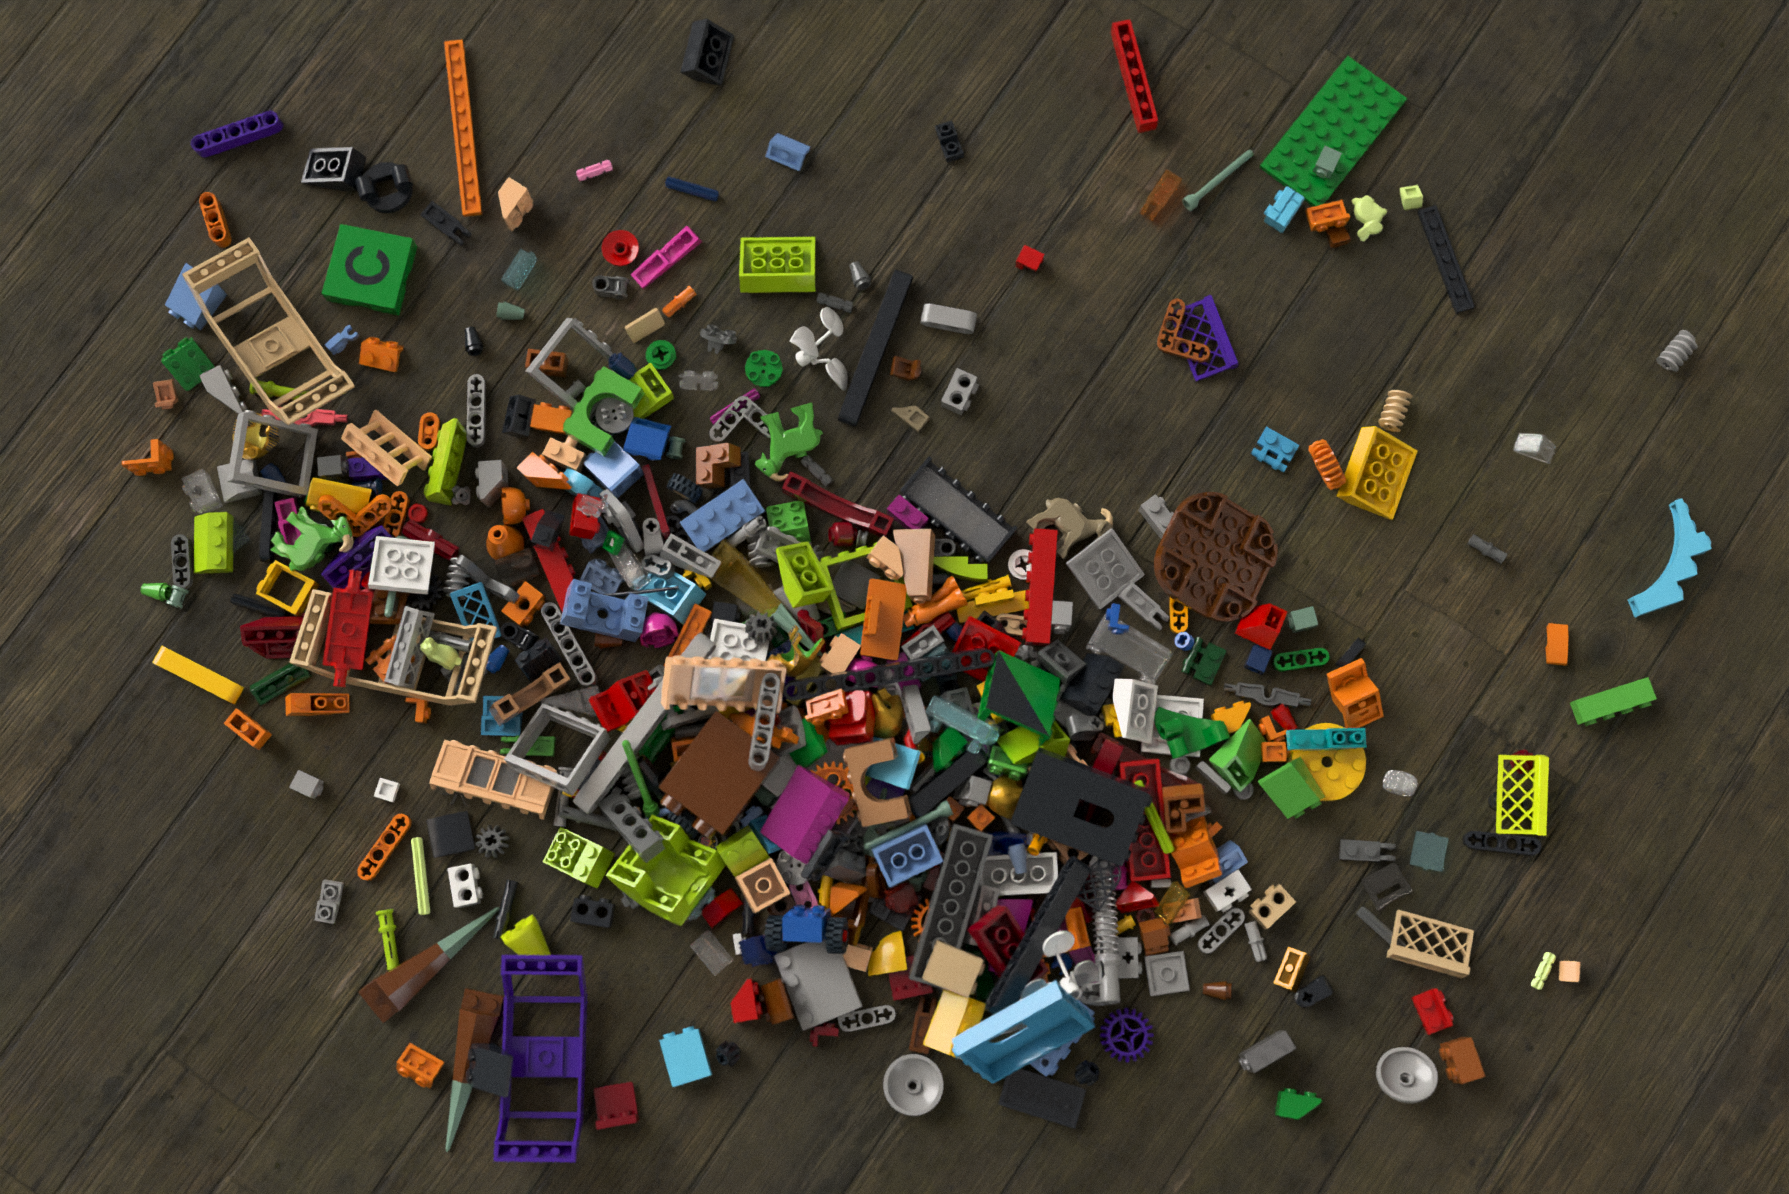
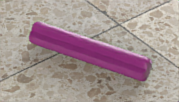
(753, 395)

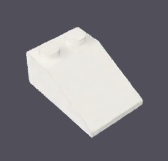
(1135, 708)

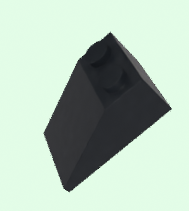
(334, 168)
(489, 1068)

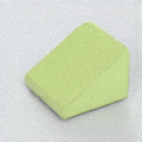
(1411, 197)

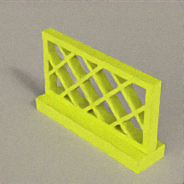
(1539, 797)

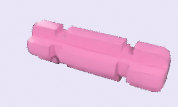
(594, 170)

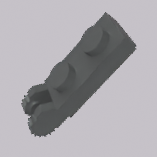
(1364, 851)

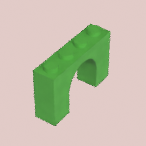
(605, 385)

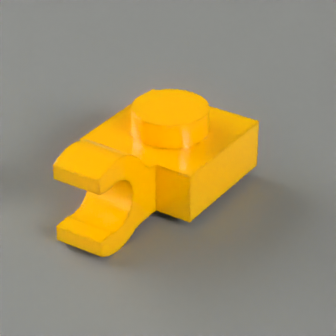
(1111, 718)

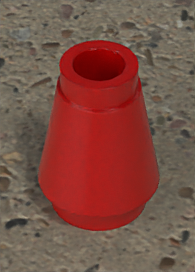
(1283, 717)

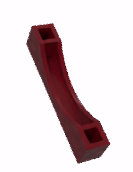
(821, 499)

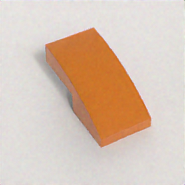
(1557, 644)

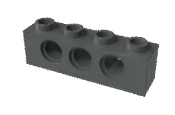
(645, 847)

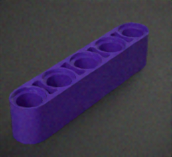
(227, 133)

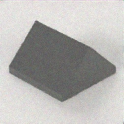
(1060, 661)

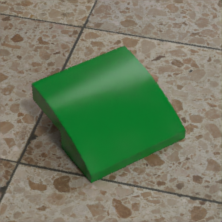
(814, 748)

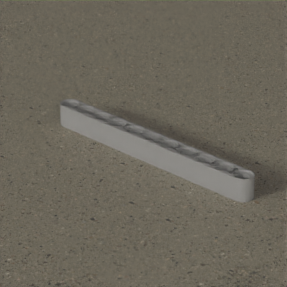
(636, 733)

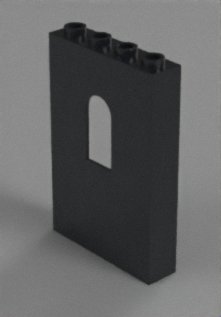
(1052, 798)

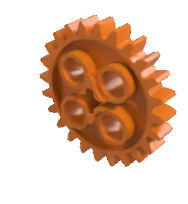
(842, 775)

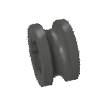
(861, 538)

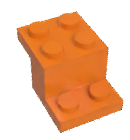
(1355, 694)
(1195, 853)

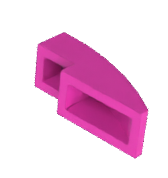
(284, 508)

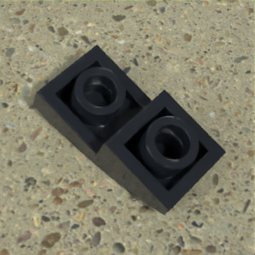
(949, 141)

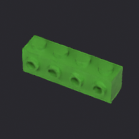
(1612, 701)

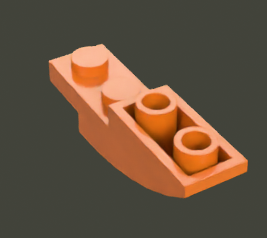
(781, 735)

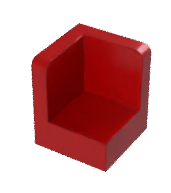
(1030, 258)

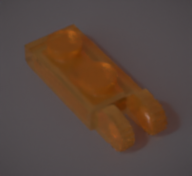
(1161, 193)

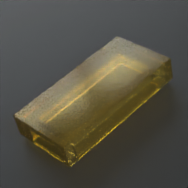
(1172, 902)

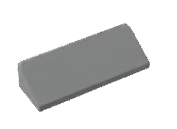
(915, 713)

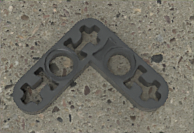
(489, 584)

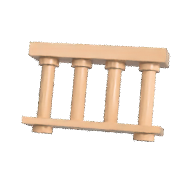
(378, 457)

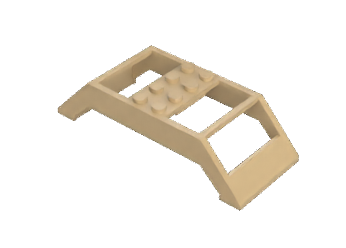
(272, 344)
(313, 633)

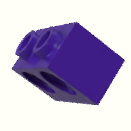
(363, 471)

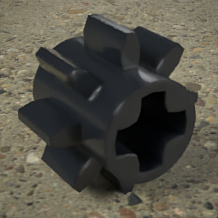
(728, 1053)
(1087, 1073)

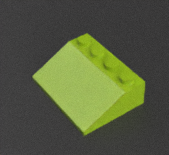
(777, 264)
(446, 463)

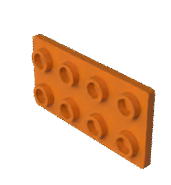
(883, 619)

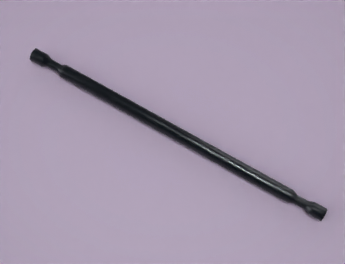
(643, 591)

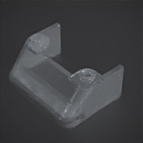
(1132, 649)

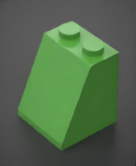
(1292, 788)

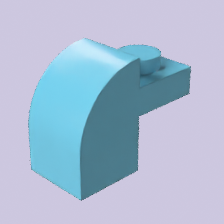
(581, 484)

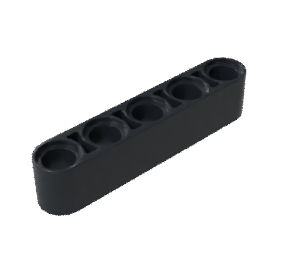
(945, 782)

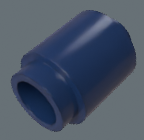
(622, 366)

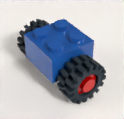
(807, 925)

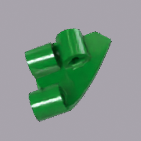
(1187, 733)

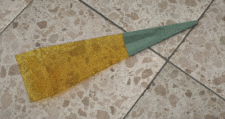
(744, 582)

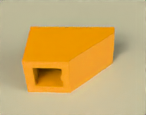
(1233, 716)

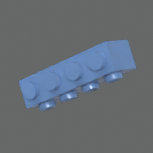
(1048, 1063)

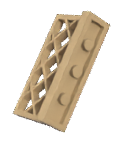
(1426, 960)

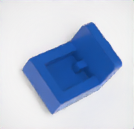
(1113, 615)

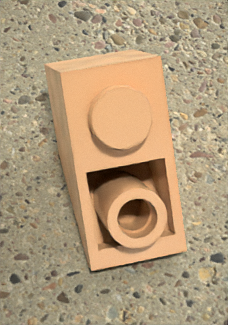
(886, 557)

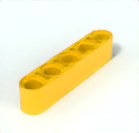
(198, 675)

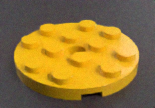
(1344, 773)

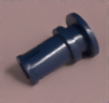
(376, 486)

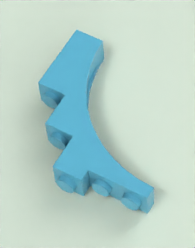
(1680, 566)

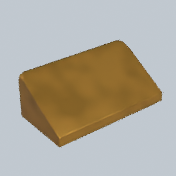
(1292, 969)

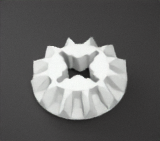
(1014, 561)

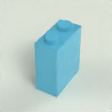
(685, 1056)

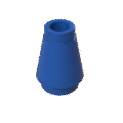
(497, 659)

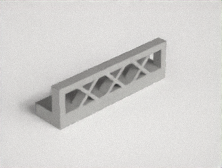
(406, 647)

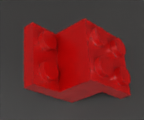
(622, 700)

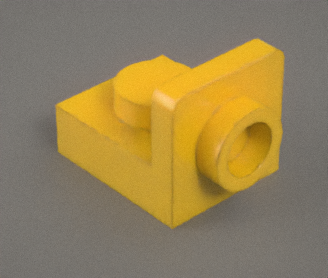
(699, 579)

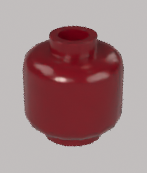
(842, 534)

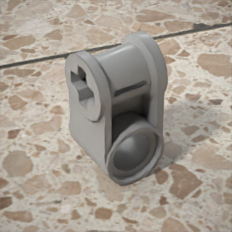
(652, 540)

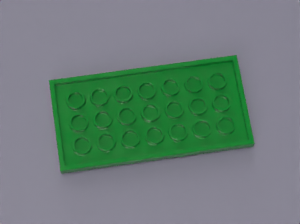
(1342, 116)

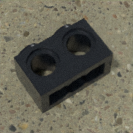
(518, 416)
(592, 916)

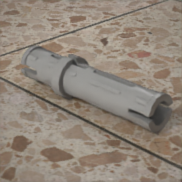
(747, 531)

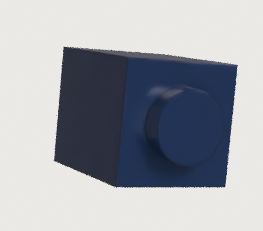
(1258, 659)

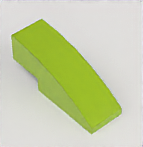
(959, 568)

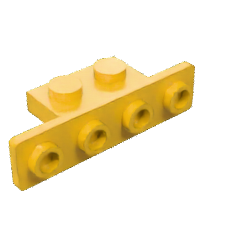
(997, 603)

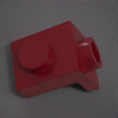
(827, 1029)

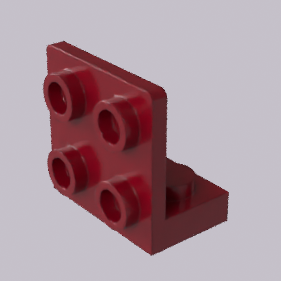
(903, 987)
(615, 1105)

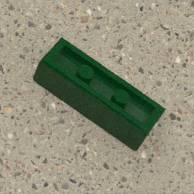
(278, 682)
(984, 982)

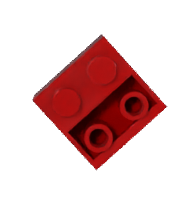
(1262, 625)
(745, 1003)

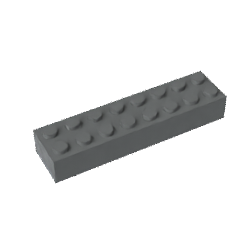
(952, 895)

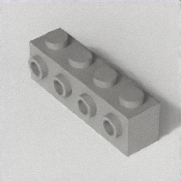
(1156, 514)

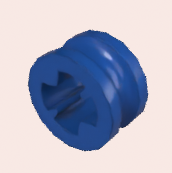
(1179, 639)

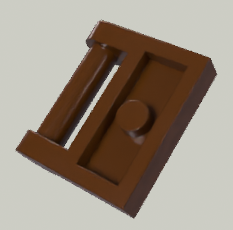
(378, 608)

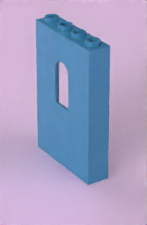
(1051, 1021)

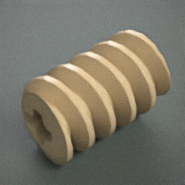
(1392, 410)

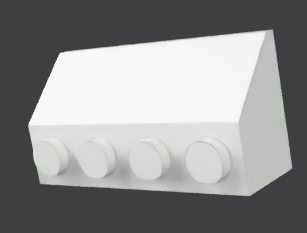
(1039, 878)

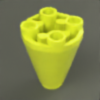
(526, 938)

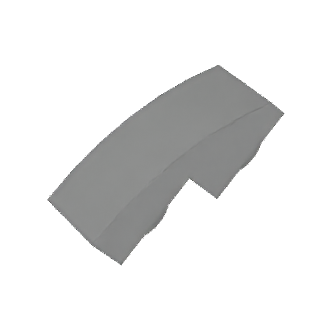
(329, 901)

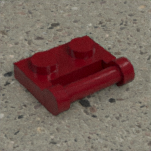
(812, 628)

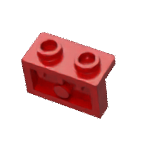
(1432, 1010)

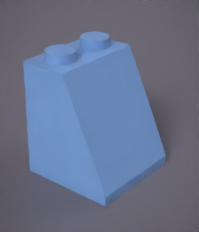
(183, 304)
(614, 471)

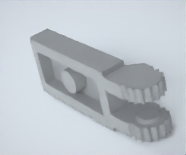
(1143, 605)

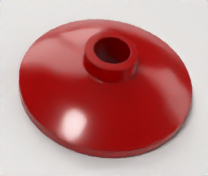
(616, 240)

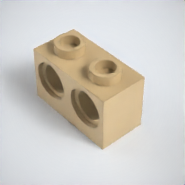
(1275, 910)

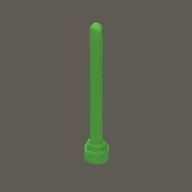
(649, 807)

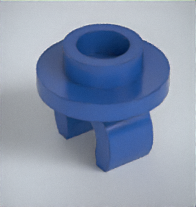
(1066, 960)

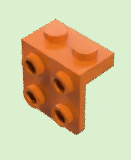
(158, 463)

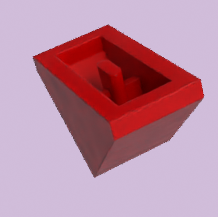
(1135, 898)
(721, 907)

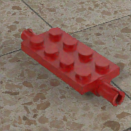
(348, 628)

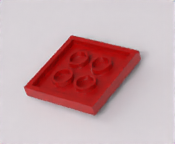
(980, 635)

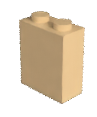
(953, 969)

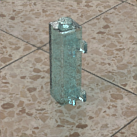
(963, 721)

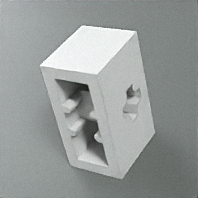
(1216, 895)

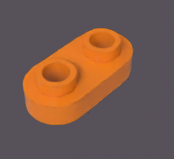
(428, 432)

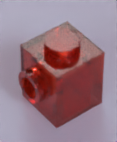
(900, 897)

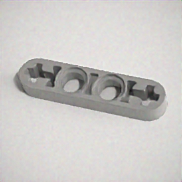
(476, 410)

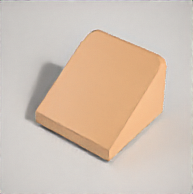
(1569, 971)

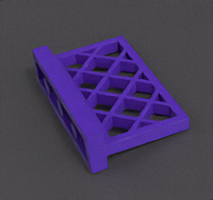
(1220, 337)

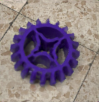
(1110, 1040)

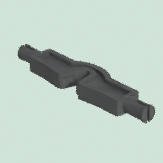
(1256, 693)

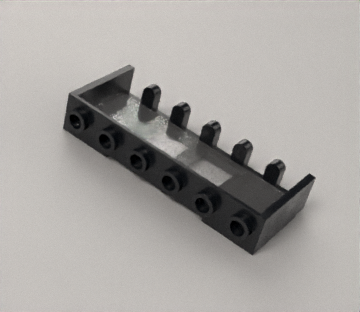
(957, 512)

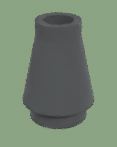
(860, 277)

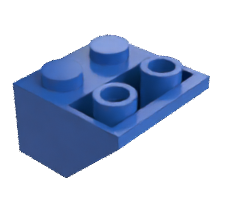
(647, 438)

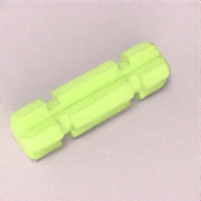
(1543, 970)

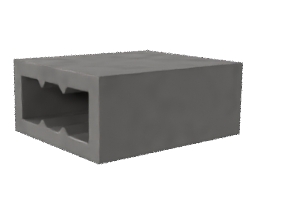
(1266, 1051)

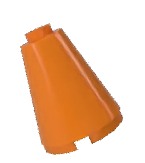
(504, 541)

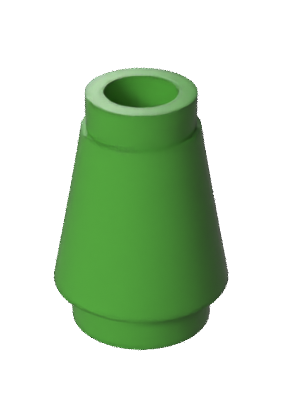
(158, 591)

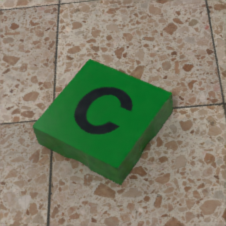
(369, 269)

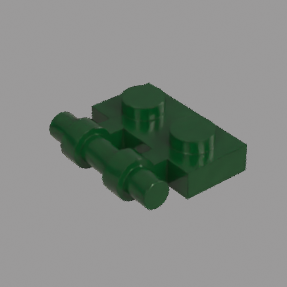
(1209, 663)

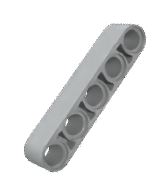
(575, 652)
(768, 713)

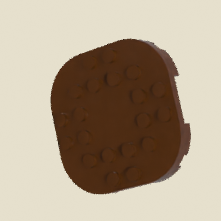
(1215, 556)

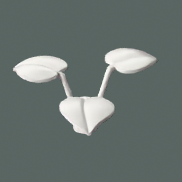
(805, 341)
(1083, 973)

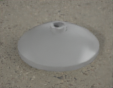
(1407, 1065)
(919, 1071)

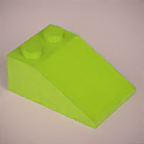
(802, 575)
(742, 851)

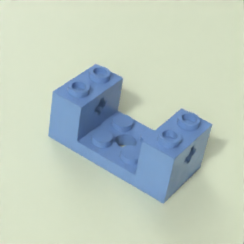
(623, 619)

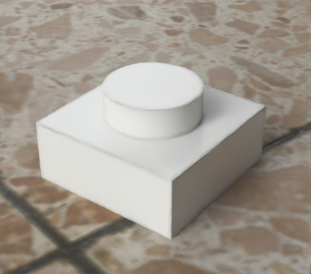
(386, 790)
(737, 938)

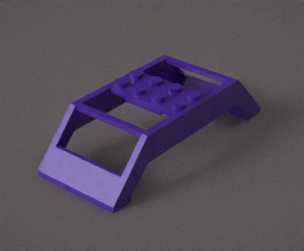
(542, 1058)

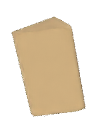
(644, 325)

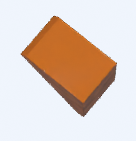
(843, 894)

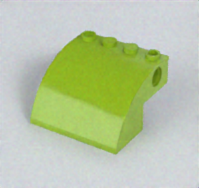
(671, 880)

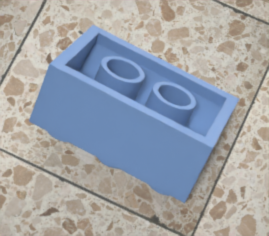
(907, 855)

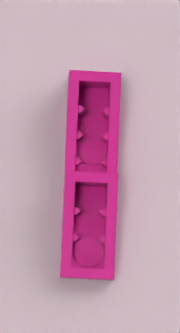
(665, 258)

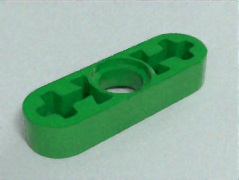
(1315, 662)

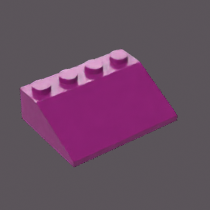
(804, 814)

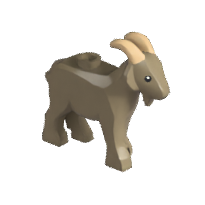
(1071, 522)

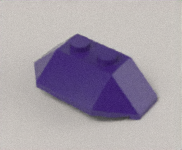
(358, 559)

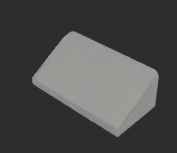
(922, 643)

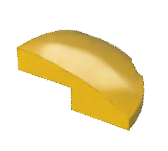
(888, 956)

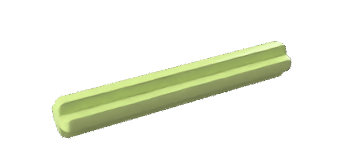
(420, 876)

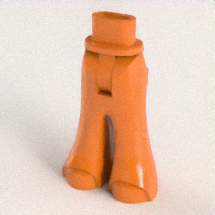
(944, 600)

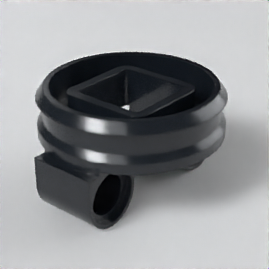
(381, 172)

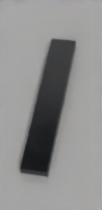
(1446, 259)

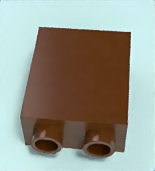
(715, 777)

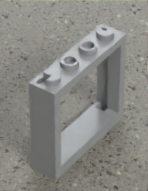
(589, 336)
(236, 477)
(545, 713)

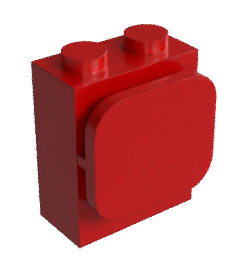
(858, 723)

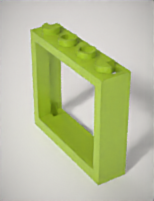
(832, 599)

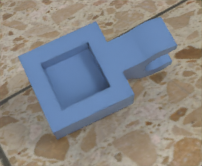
(339, 341)

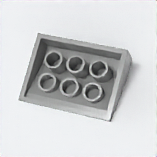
(817, 983)

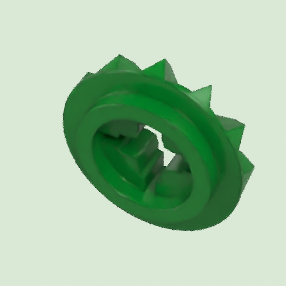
(665, 347)

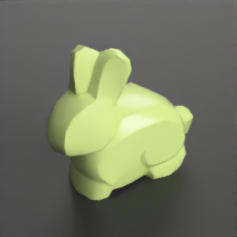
(1370, 215)
(440, 654)

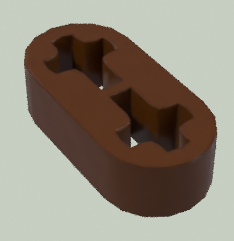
(875, 881)

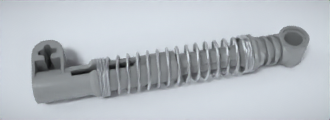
(1106, 957)

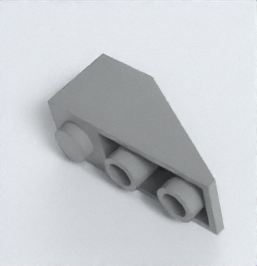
(220, 387)

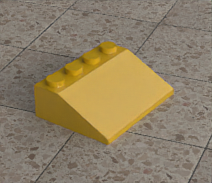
(1377, 472)

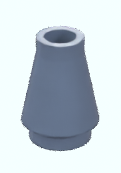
(1018, 857)

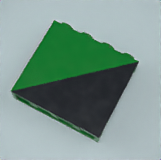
(1020, 695)

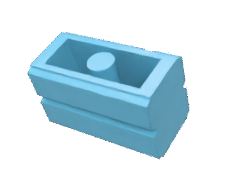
(1284, 209)

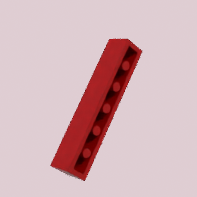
(1134, 76)
(553, 563)
(1040, 587)

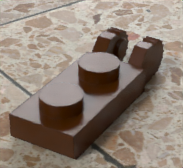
(921, 1026)

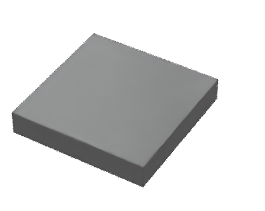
(1166, 973)

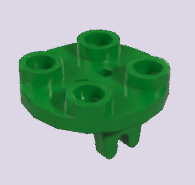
(754, 368)

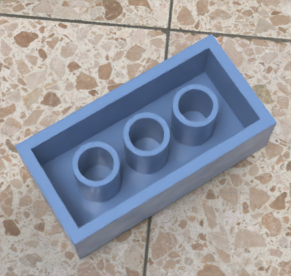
(722, 516)

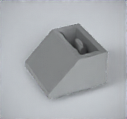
(492, 477)

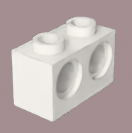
(458, 886)

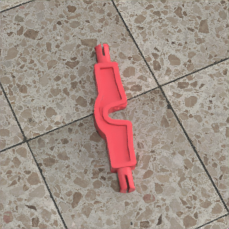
(319, 416)

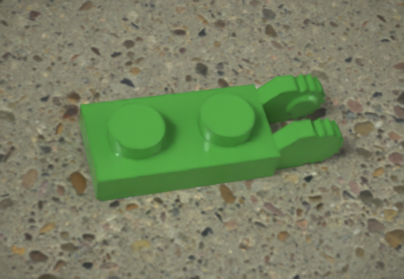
(543, 746)

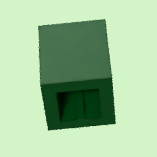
(946, 746)
(1294, 1105)

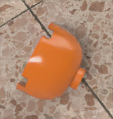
(513, 505)

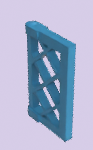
(485, 601)

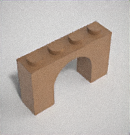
(544, 686)
(872, 809)

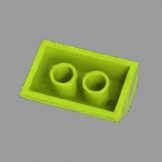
(213, 543)

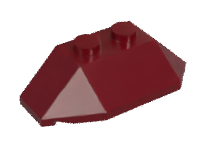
(272, 636)

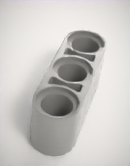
(948, 318)

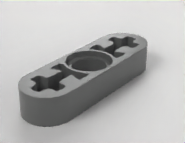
(175, 557)

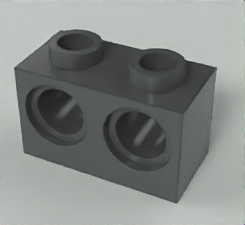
(333, 469)

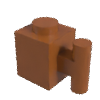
(1154, 936)

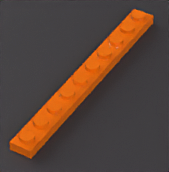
(463, 128)

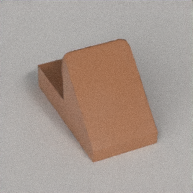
(1189, 911)

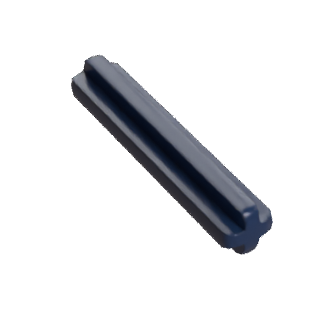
(691, 188)

